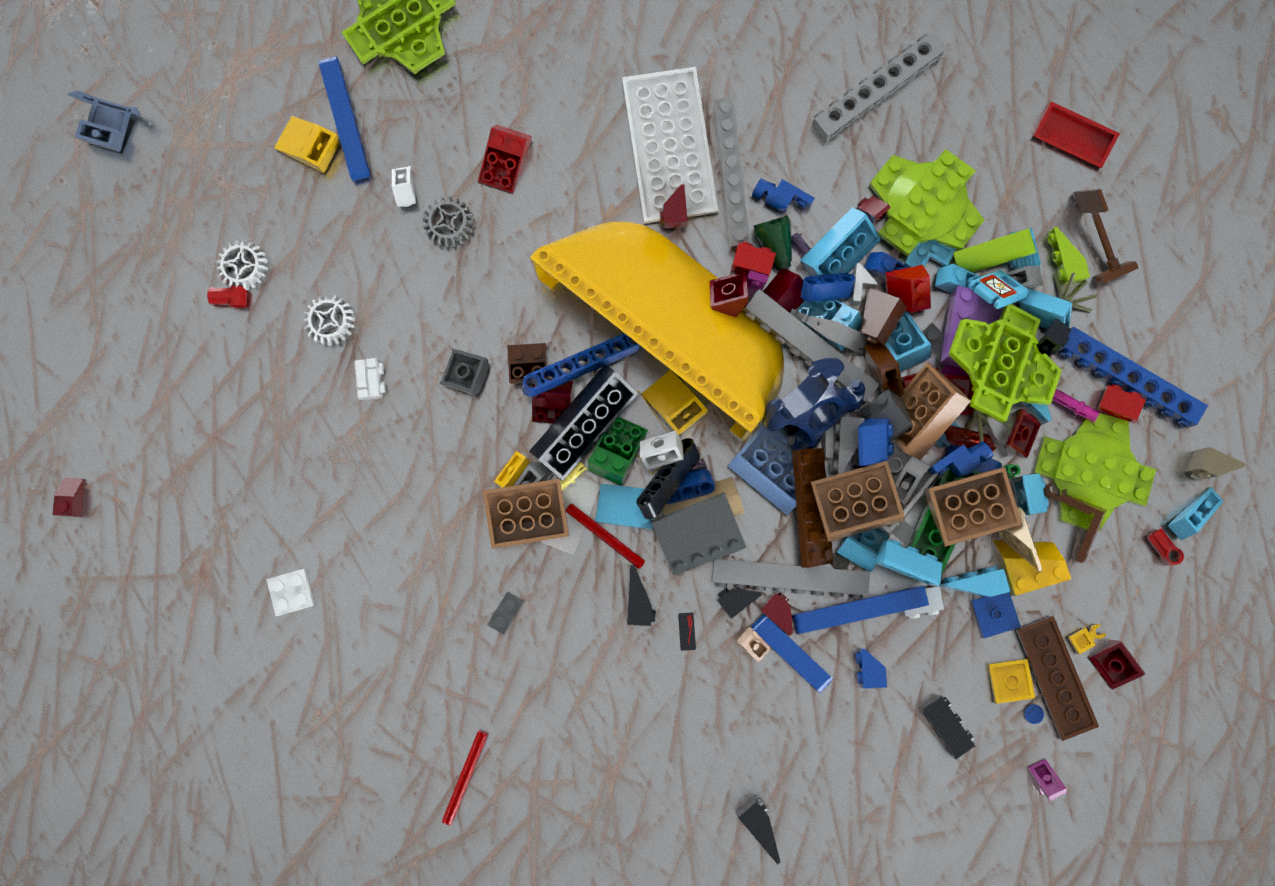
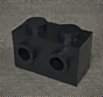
(1053, 338)

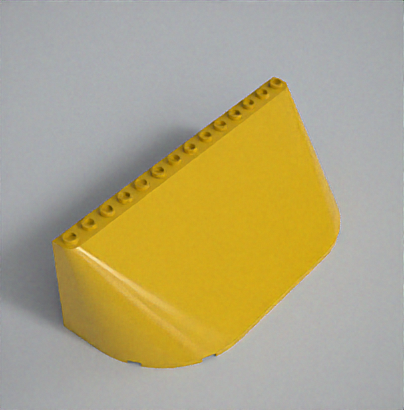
(665, 307)

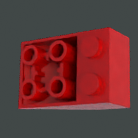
(504, 158)

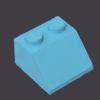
(1030, 494)
(863, 548)

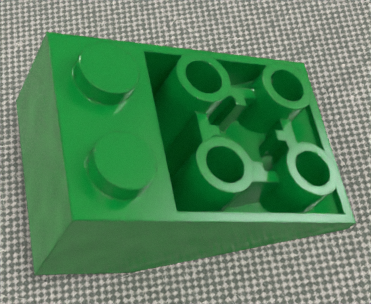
(617, 451)

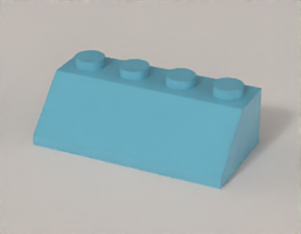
(842, 245)

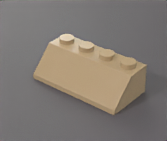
(725, 485)

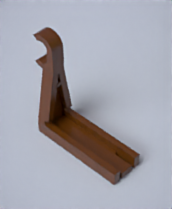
(1088, 508)

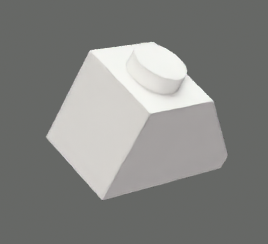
(403, 187)

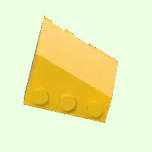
(1023, 576)

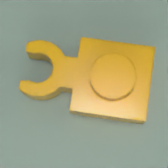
(1084, 639)

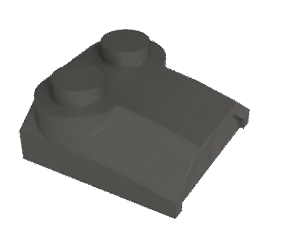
(465, 372)

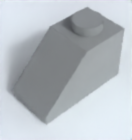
(1027, 276)
(534, 473)
(910, 479)

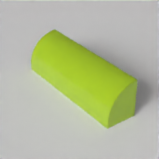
(996, 251)

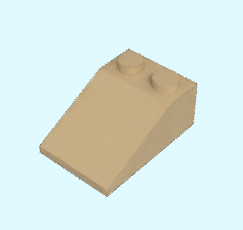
(1021, 541)

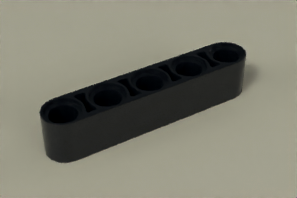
(667, 481)

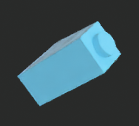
(1046, 308)

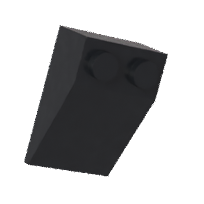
(639, 605)
(756, 820)

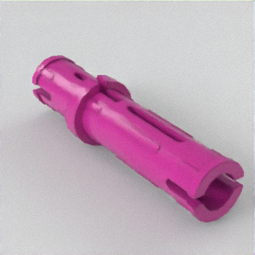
(1075, 406)

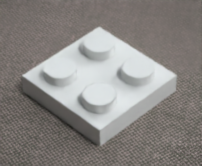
(290, 592)

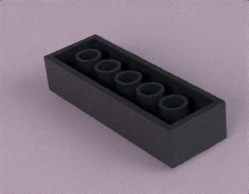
(583, 422)

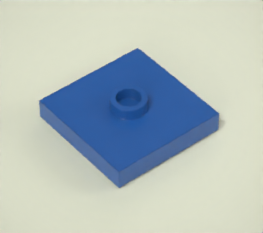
(995, 614)

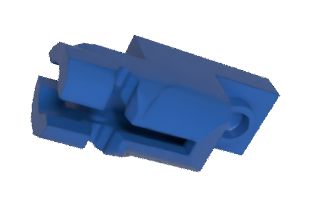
(782, 196)
(963, 460)

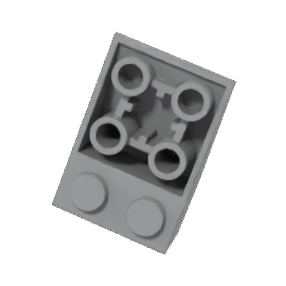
(845, 442)

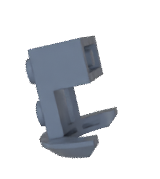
(105, 122)

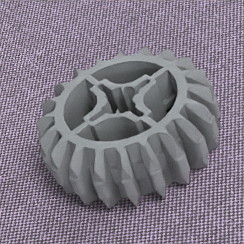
(442, 225)

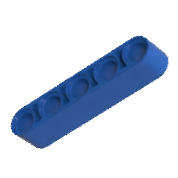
(792, 653)

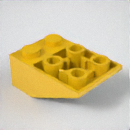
(308, 143)
(674, 402)

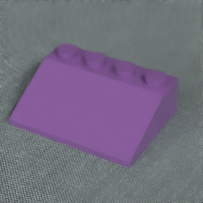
(965, 305)

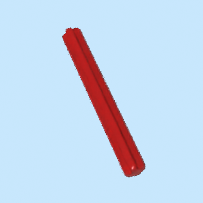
(605, 536)
(464, 778)

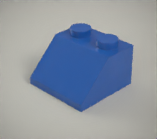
(875, 441)

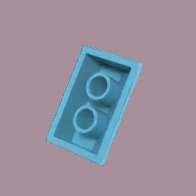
(909, 562)

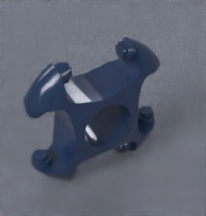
(814, 404)

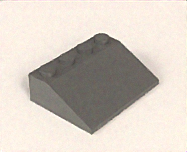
(698, 533)

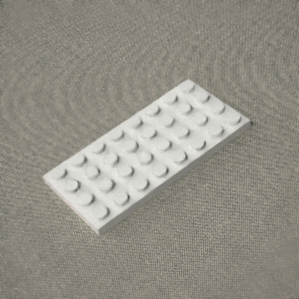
(669, 141)

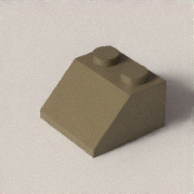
(1211, 463)

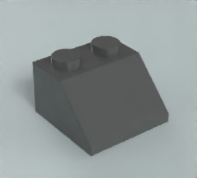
(889, 406)

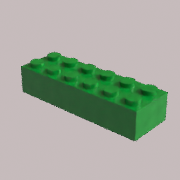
(926, 534)

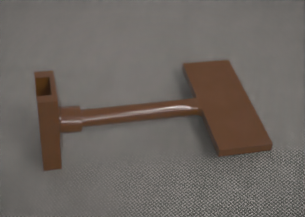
(1094, 202)

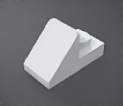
(862, 279)

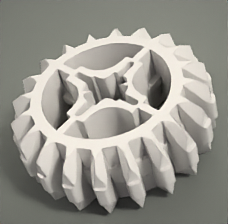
(242, 250)
(332, 313)

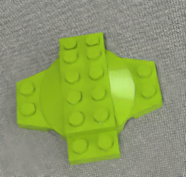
(399, 31)
(926, 202)
(1004, 362)
(1095, 468)

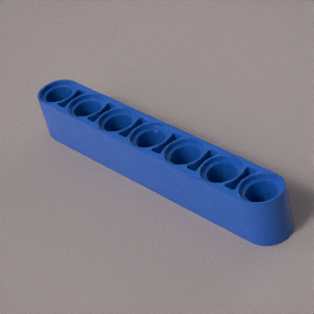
(344, 118)
(576, 369)
(860, 610)

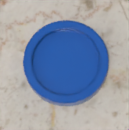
(1033, 714)

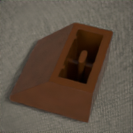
(526, 359)

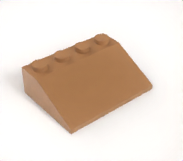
(932, 407)
(857, 501)
(973, 506)
(526, 513)

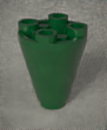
(776, 236)

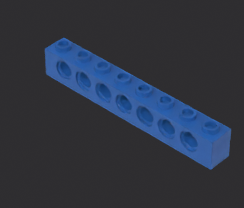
(1193, 407)

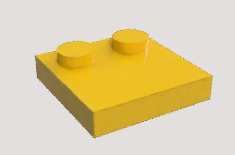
(1011, 681)

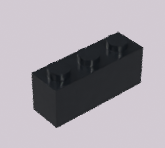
(947, 726)

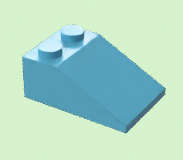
(908, 343)
(619, 507)

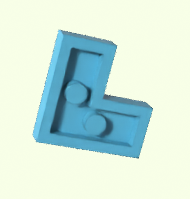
(933, 250)

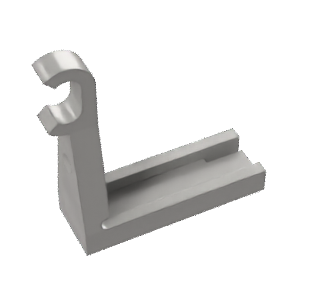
(834, 331)

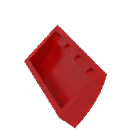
(1076, 134)

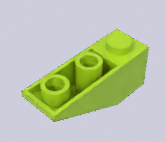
(1067, 258)

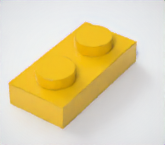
(512, 470)

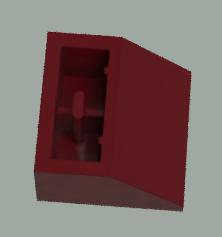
(552, 403)

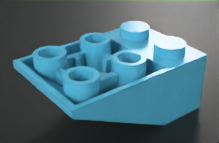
(834, 311)
(986, 584)

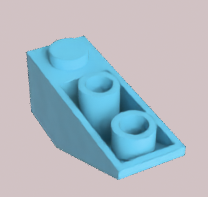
(953, 275)

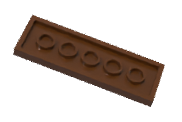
(814, 548)
(1057, 678)

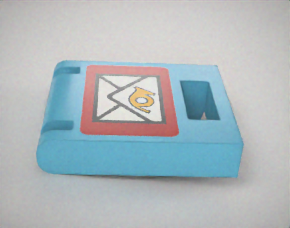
(998, 287)

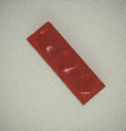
(969, 438)

